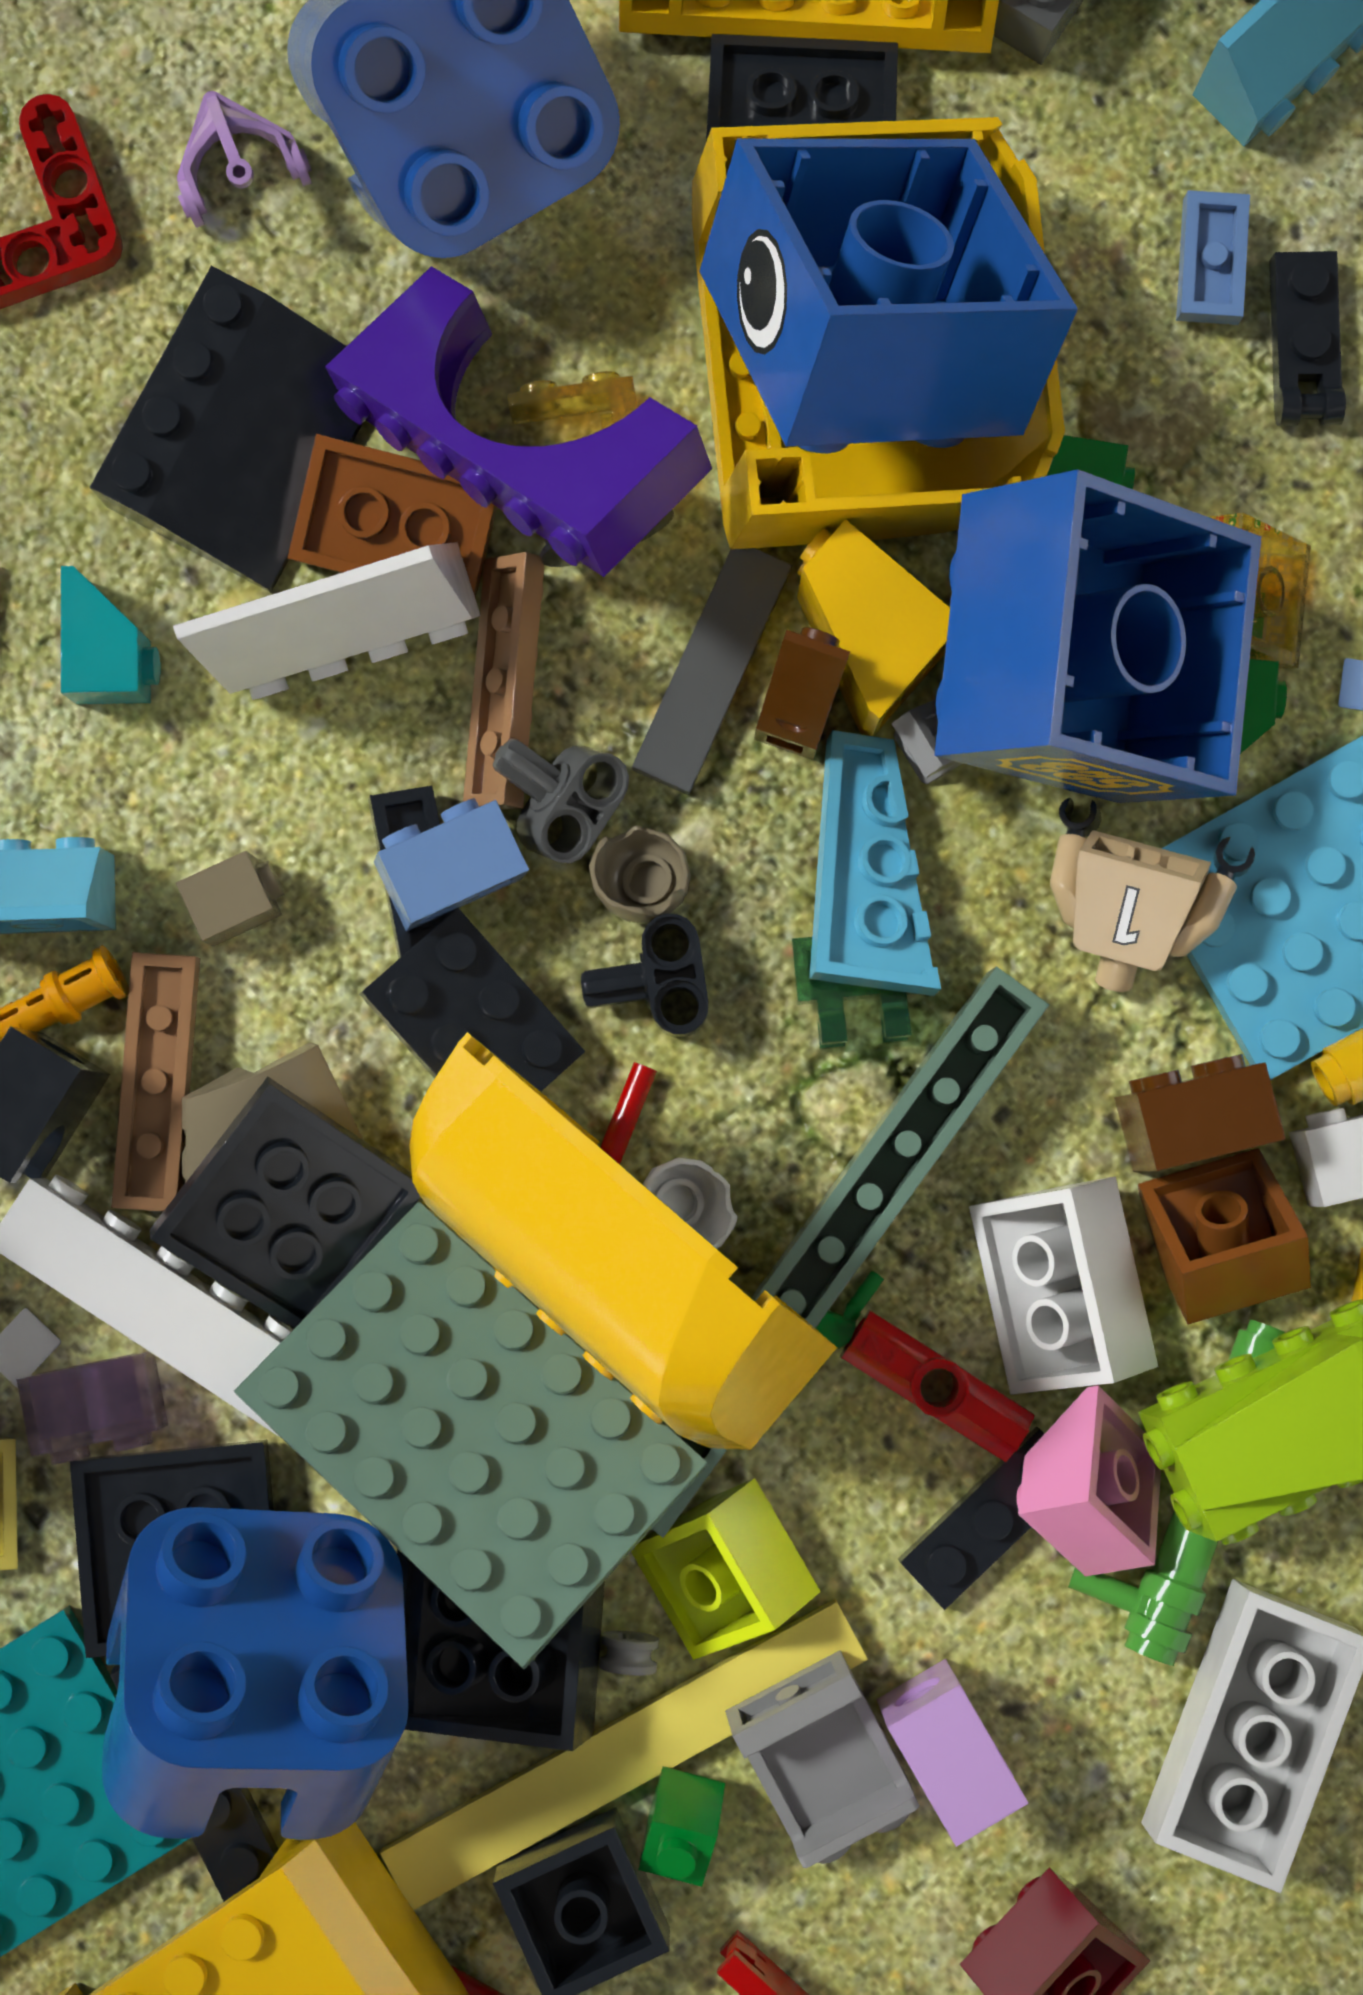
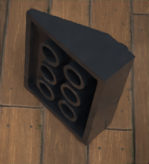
(228, 430)
(476, 1691)

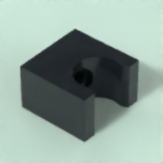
(41, 1101)

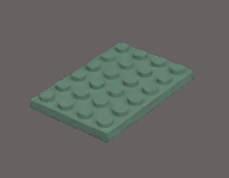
(471, 1433)

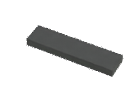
(711, 668)

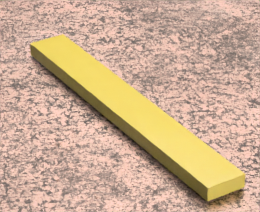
(608, 1763)

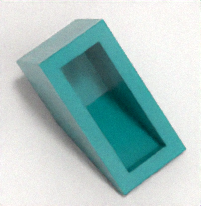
(101, 649)

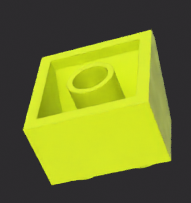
(726, 1571)

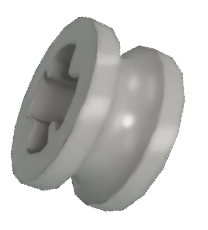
(629, 1653)

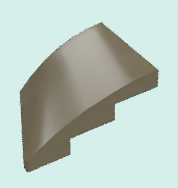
(216, 1105)

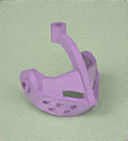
(219, 120)

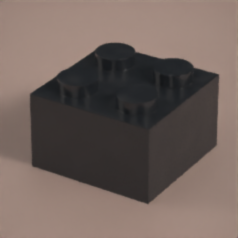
(582, 1906)

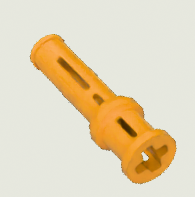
(67, 994)

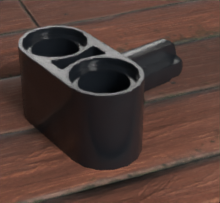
(653, 978)

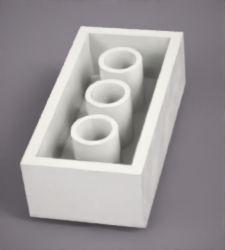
(1256, 1736)

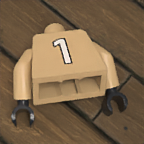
(1135, 898)

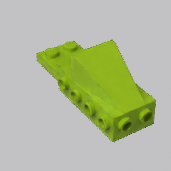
(1264, 1430)

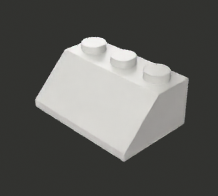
(1064, 1287)

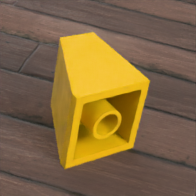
(878, 615)

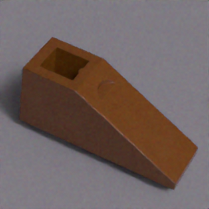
(801, 691)

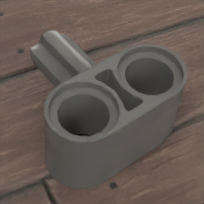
(559, 792)

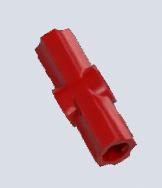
(970, 1409)

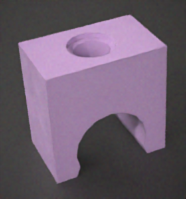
(951, 1752)

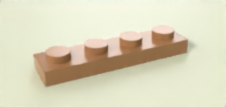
(503, 673)
(155, 1080)

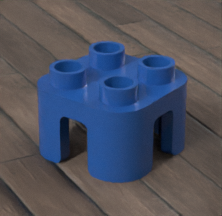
(456, 110)
(255, 1662)

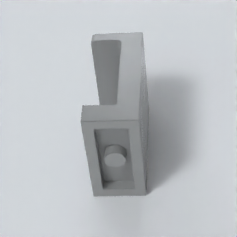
(823, 1760)

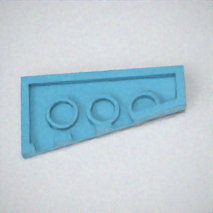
(867, 891)

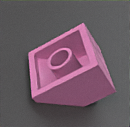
(1093, 1487)

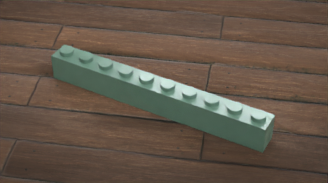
(893, 1162)

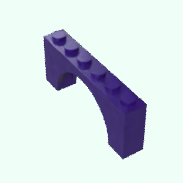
(581, 495)

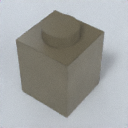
(231, 897)

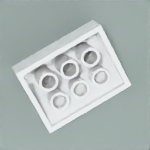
(334, 619)

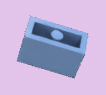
(449, 863)

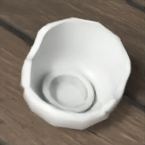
(696, 1196)

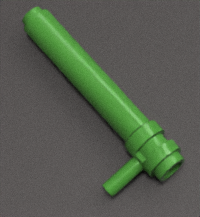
(1173, 1588)

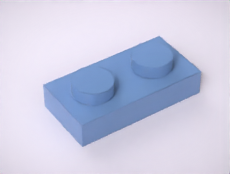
(1213, 257)

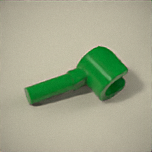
(840, 1328)

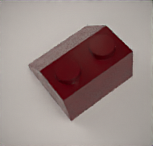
(1053, 1946)

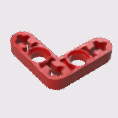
(63, 233)

